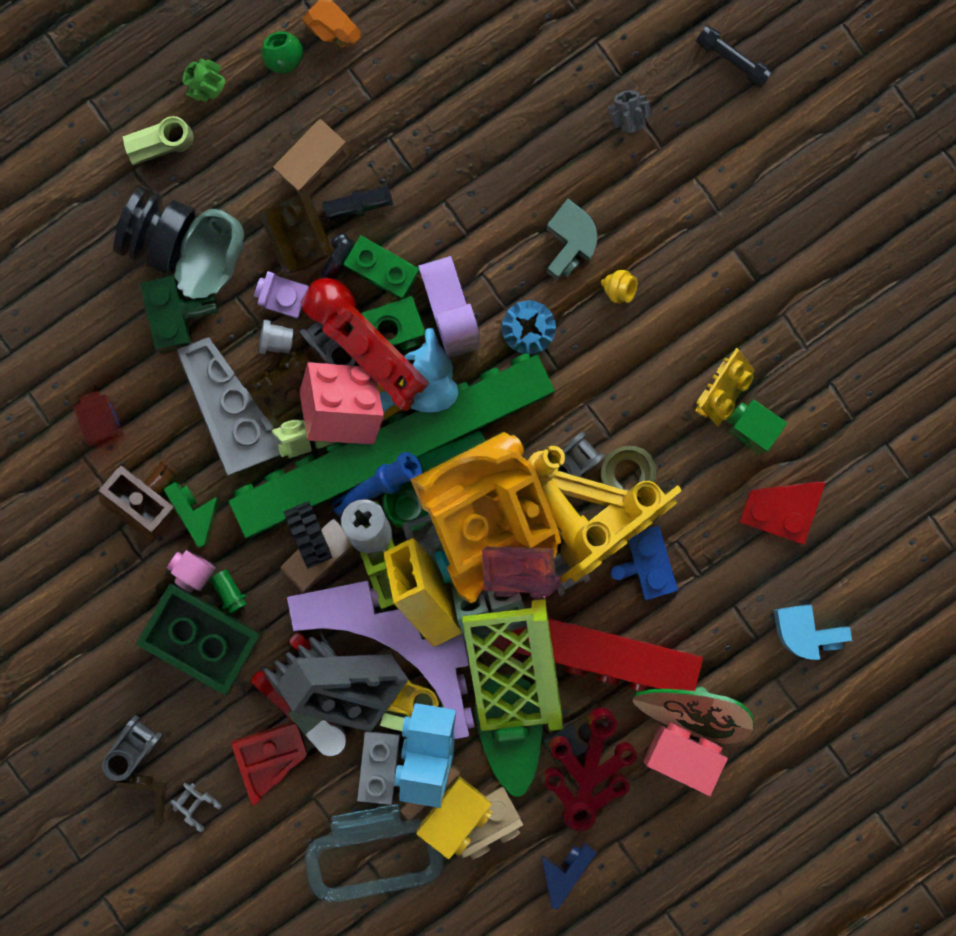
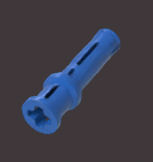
(387, 480)

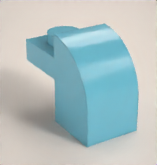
(798, 632)

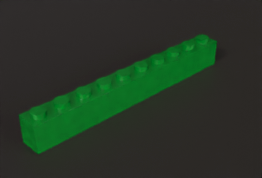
(420, 432)

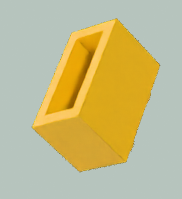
(459, 813)

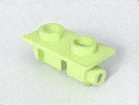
(294, 439)

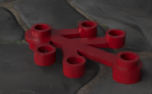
(590, 773)

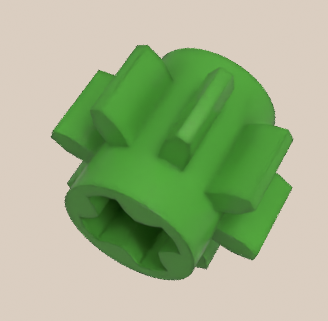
(203, 80)

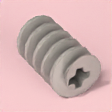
(364, 513)

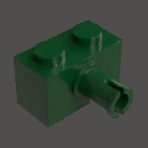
(171, 313)

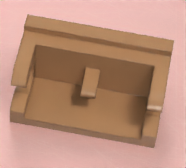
(313, 158)

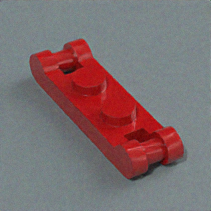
(376, 355)

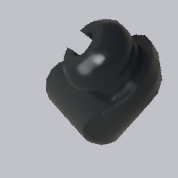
(335, 263)

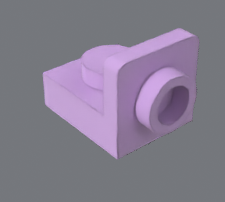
(280, 295)

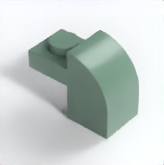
(577, 232)

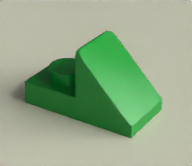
(198, 521)

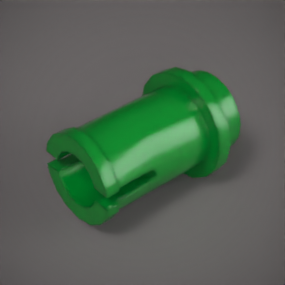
(228, 592)

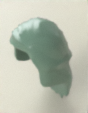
(209, 254)

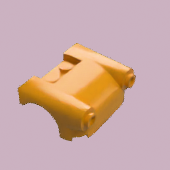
(485, 501)

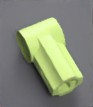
(155, 141)

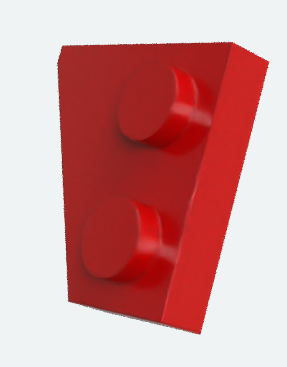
(783, 510)

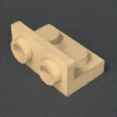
(501, 825)

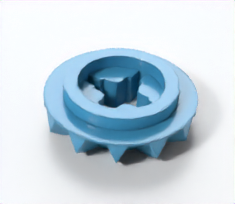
(532, 342)

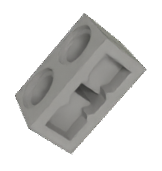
(378, 767)

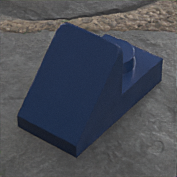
(561, 880)

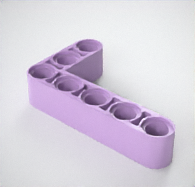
(452, 314)

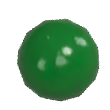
(281, 52)

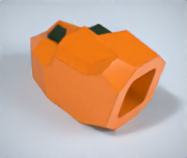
(331, 24)

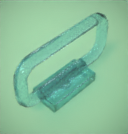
(361, 828)

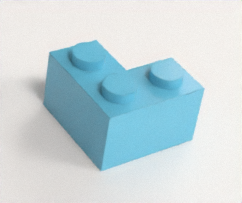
(426, 754)

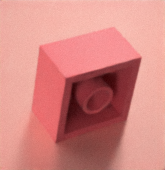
(340, 404)
(684, 759)

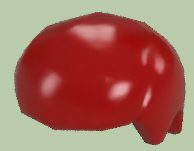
(324, 298)

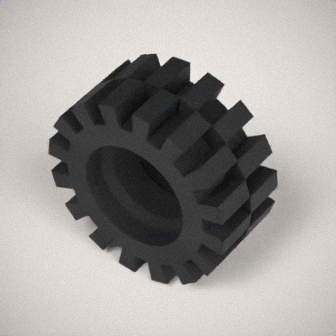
(307, 534)

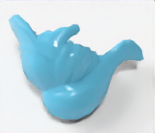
(437, 369)

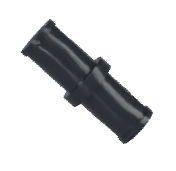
(358, 203)

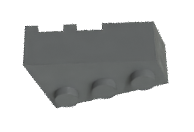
(343, 688)

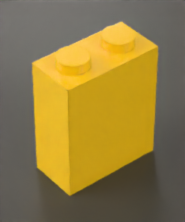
(421, 592)

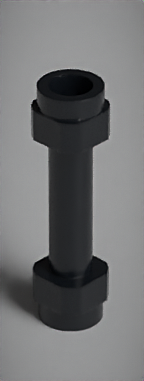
(710, 39)

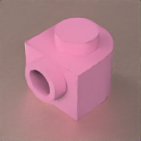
(191, 570)

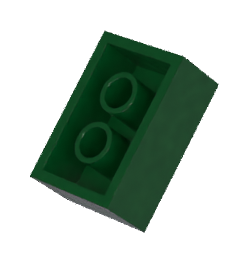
(199, 639)

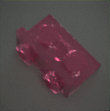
(519, 570)

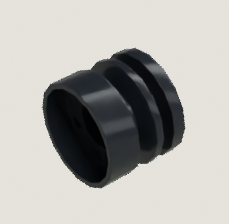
(146, 227)

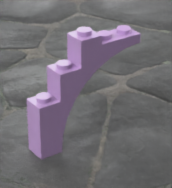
(353, 610)

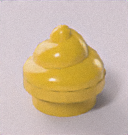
(620, 286)

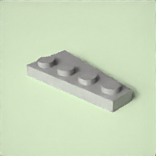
(232, 417)

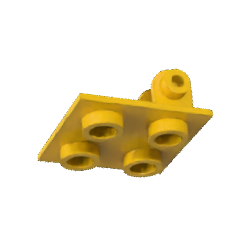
(734, 376)

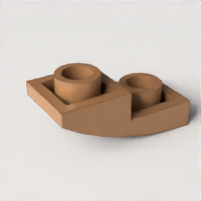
(305, 578)

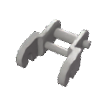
(189, 789)

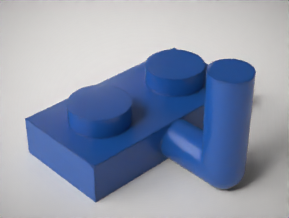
(649, 563)

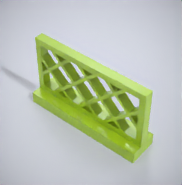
(541, 658)

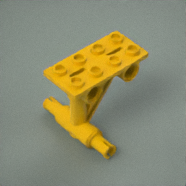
(592, 541)

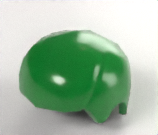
(403, 506)

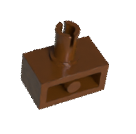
(140, 502)

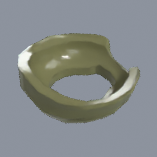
(633, 453)

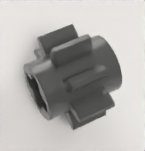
(630, 111)

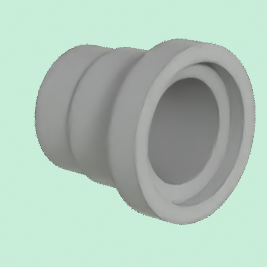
(275, 338)

